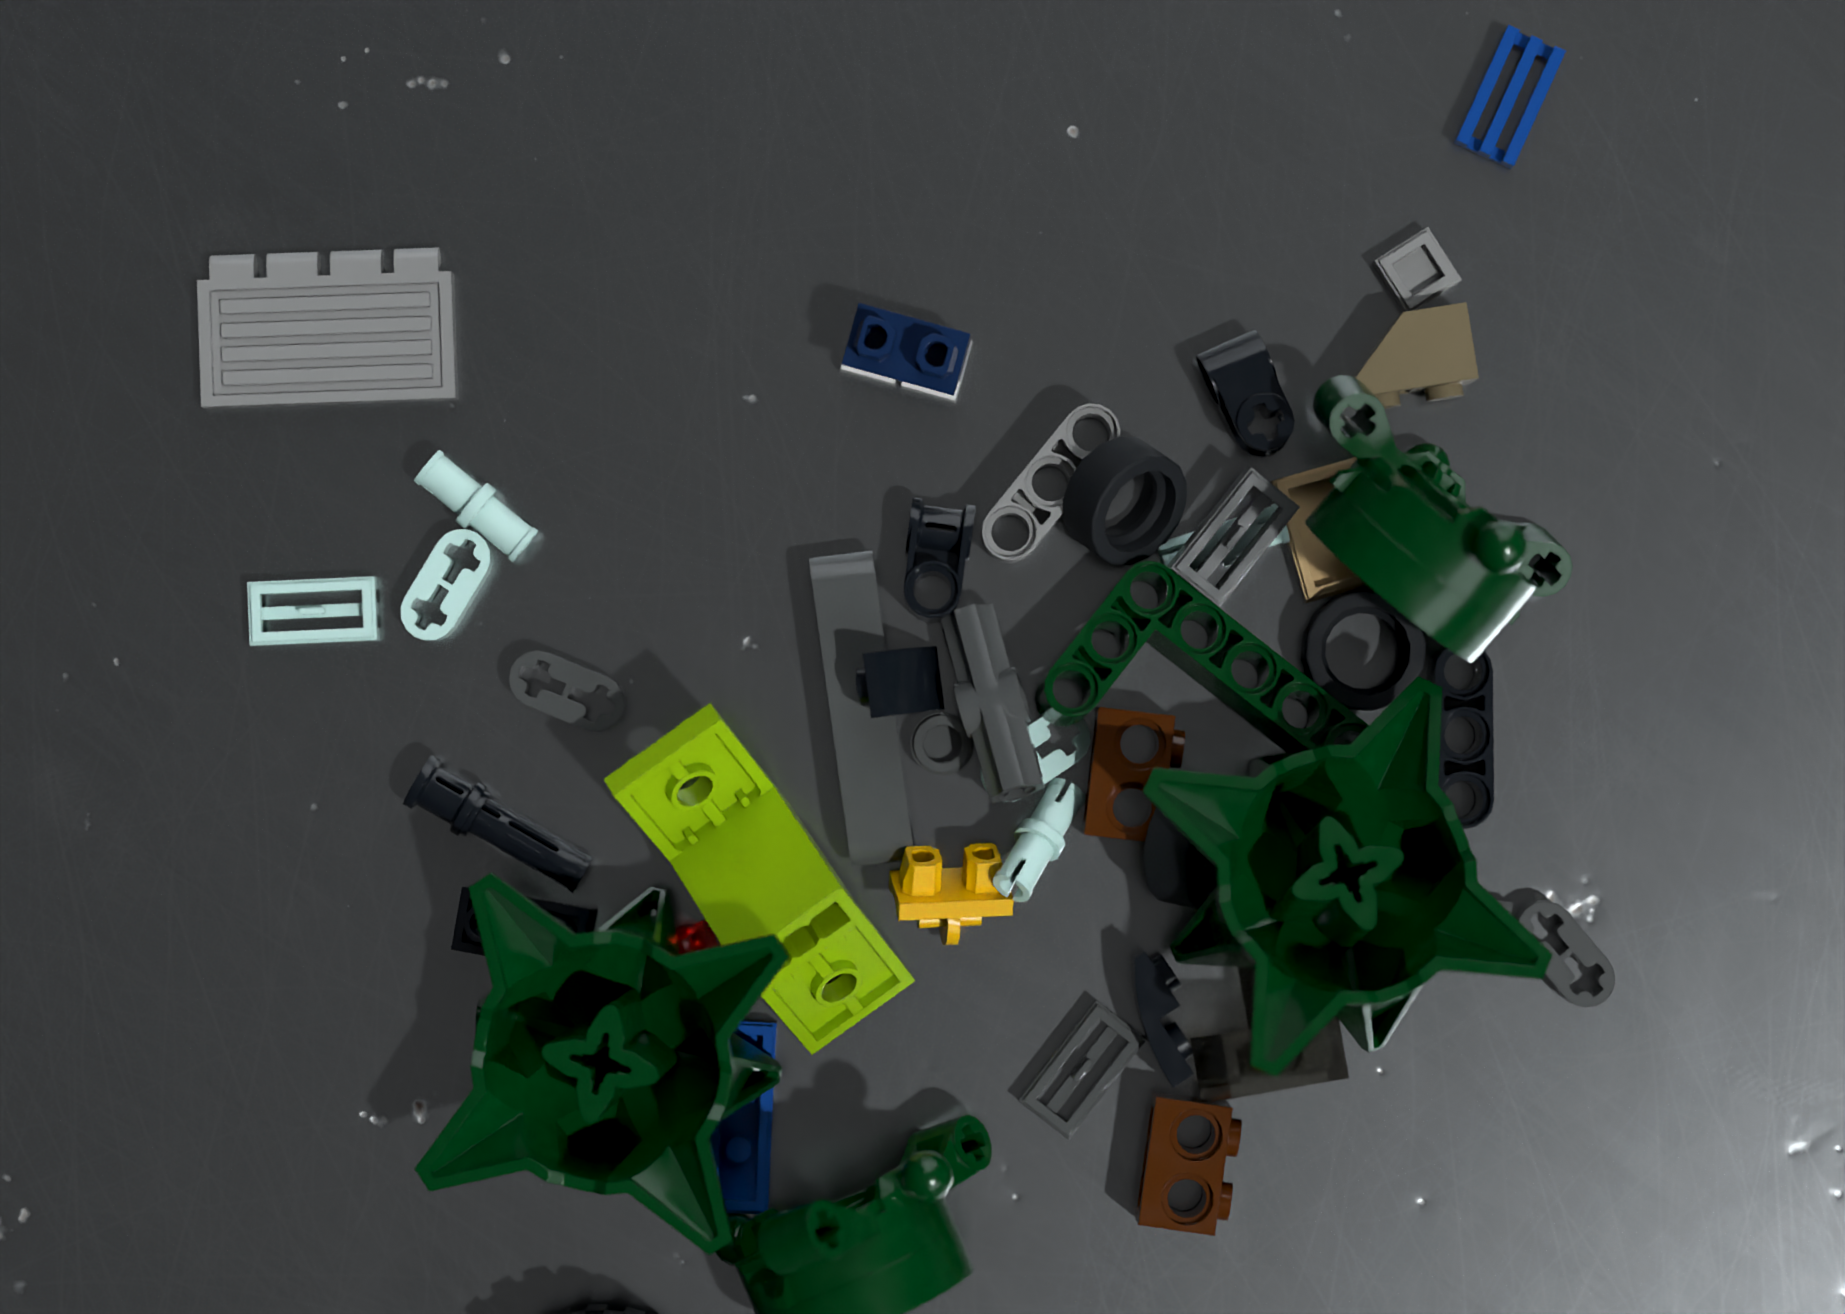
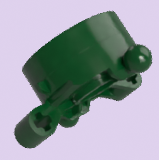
(1416, 539)
(869, 1249)

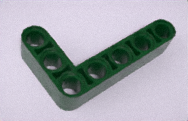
(1208, 666)

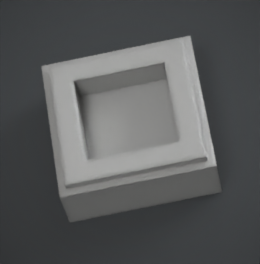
(1416, 271)

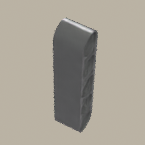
(864, 746)

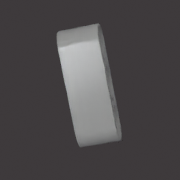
(1023, 502)

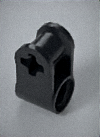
(1245, 382)
(937, 553)

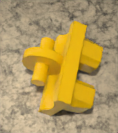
(948, 895)

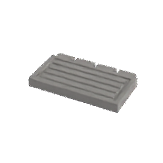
(327, 336)

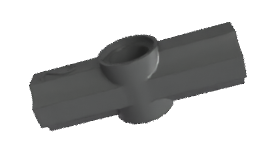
(992, 703)

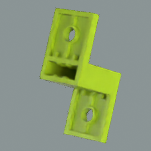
(759, 875)

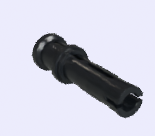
(471, 810)

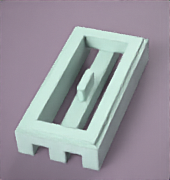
(368, 609)

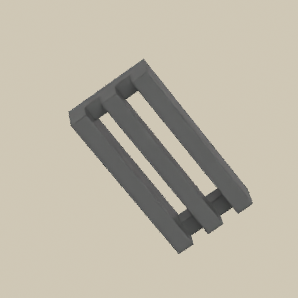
(1213, 521)
(1114, 1026)

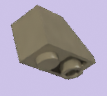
(1422, 352)

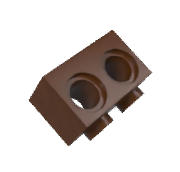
(1113, 773)
(1169, 1162)

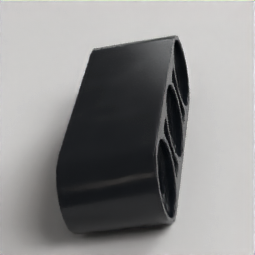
(1476, 706)

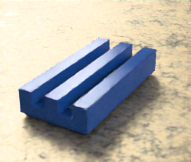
(1531, 48)

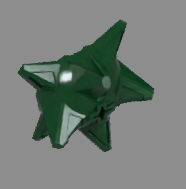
(1340, 882)
(554, 1089)

